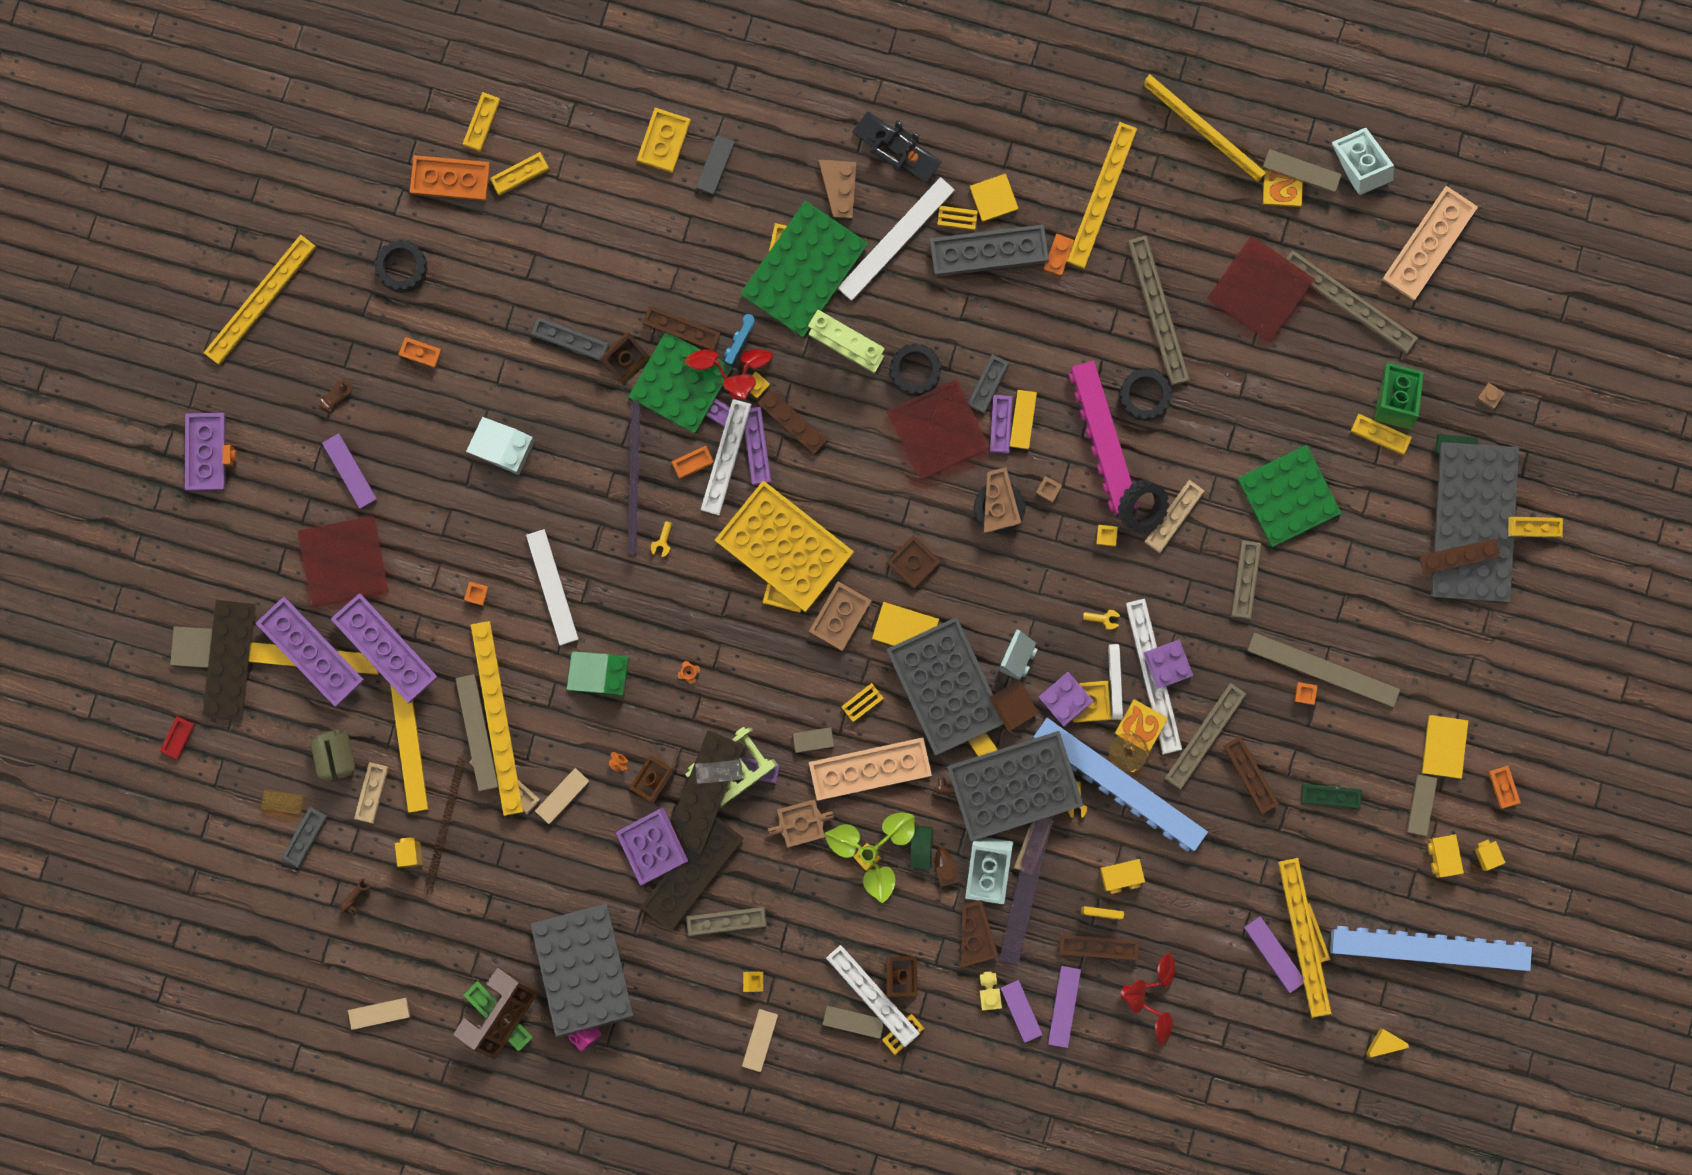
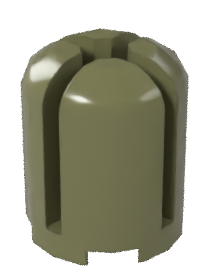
(332, 755)

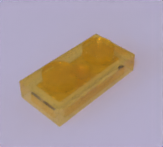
(282, 802)

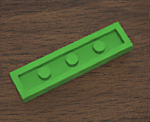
(485, 1003)

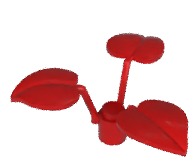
(738, 385)
(1136, 993)

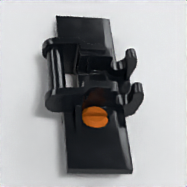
(913, 159)

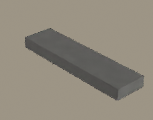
(569, 339)

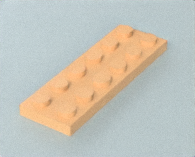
(1429, 243)
(870, 769)

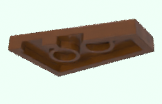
(976, 935)

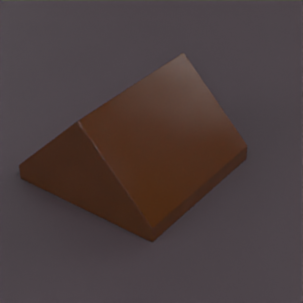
(624, 357)
(652, 779)
(901, 976)

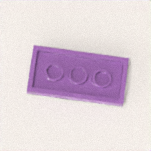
(204, 451)

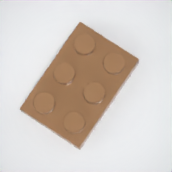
(840, 616)

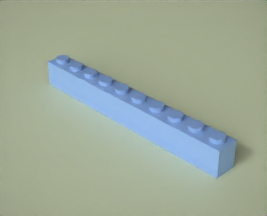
(1127, 790)
(1430, 949)

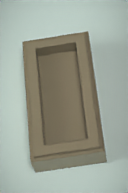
(813, 740)

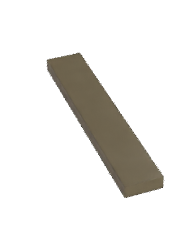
(477, 733)
(1205, 736)

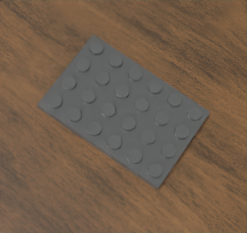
(945, 686)
(1015, 786)
(582, 970)

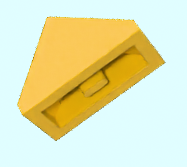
(1385, 1043)

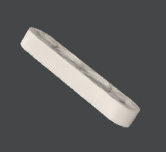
(1115, 681)

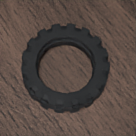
(413, 281)
(922, 350)
(1157, 378)
(979, 509)
(1157, 513)

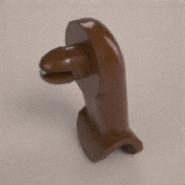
(338, 393)
(943, 788)
(351, 899)

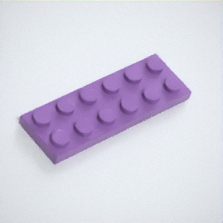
(384, 648)
(310, 651)

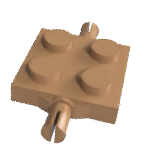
(801, 823)

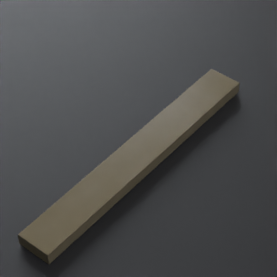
(1355, 305)
(1158, 311)
(1323, 670)

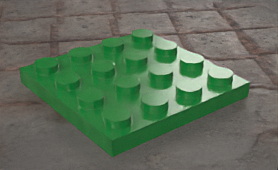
(675, 388)
(1289, 496)

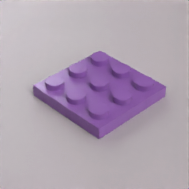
(651, 846)

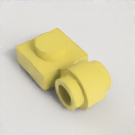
(990, 997)

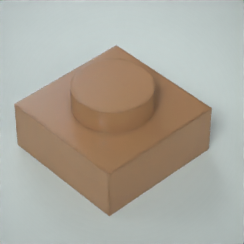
(1490, 396)
(1048, 489)

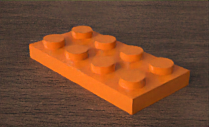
(450, 178)

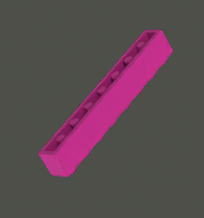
(1102, 432)

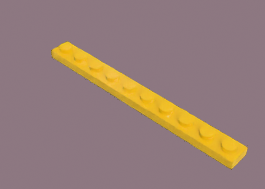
(497, 718)

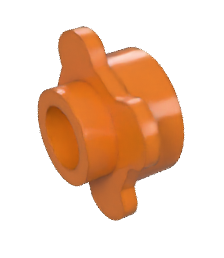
(686, 666)
(618, 762)

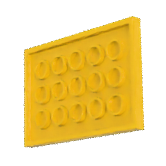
(784, 546)

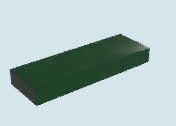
(1331, 796)

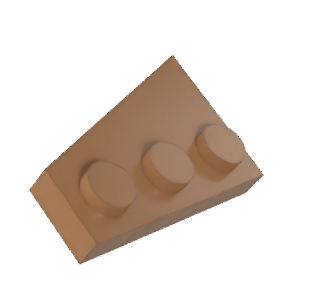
(840, 186)
(1000, 502)

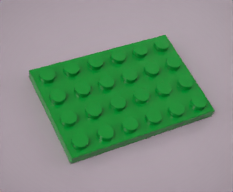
(803, 268)

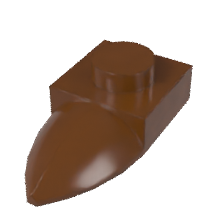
(945, 867)

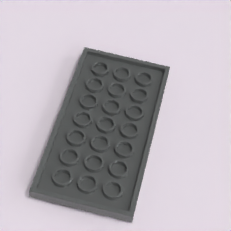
(1473, 506)

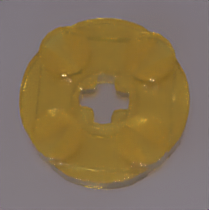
(1129, 741)

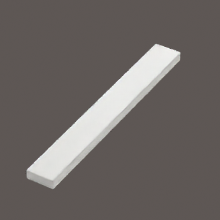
(896, 239)
(1158, 698)

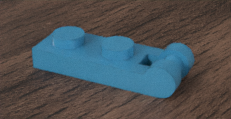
(739, 340)

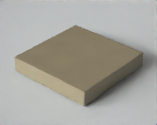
(191, 647)

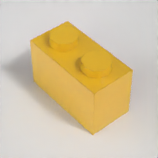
(408, 853)
(1445, 856)
(1122, 875)

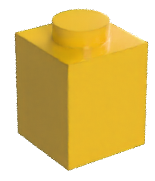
(1489, 855)

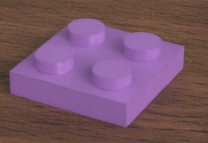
(1168, 664)
(1066, 699)

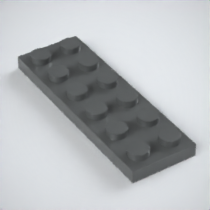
(989, 250)

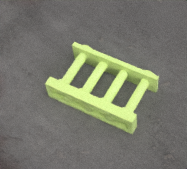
(846, 341)
(749, 777)

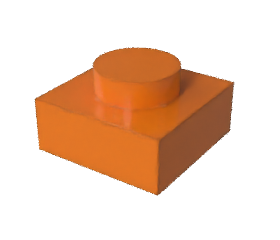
(229, 455)
(476, 593)
(1305, 693)

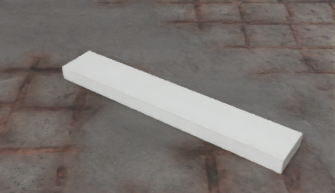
(726, 457)
(552, 587)
(872, 996)

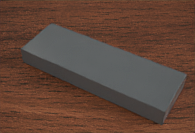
(715, 165)
(988, 383)
(304, 837)

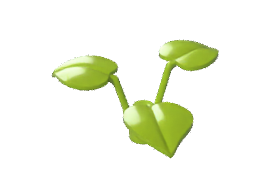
(877, 881)

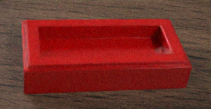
(177, 738)

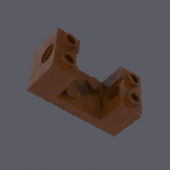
(503, 1019)

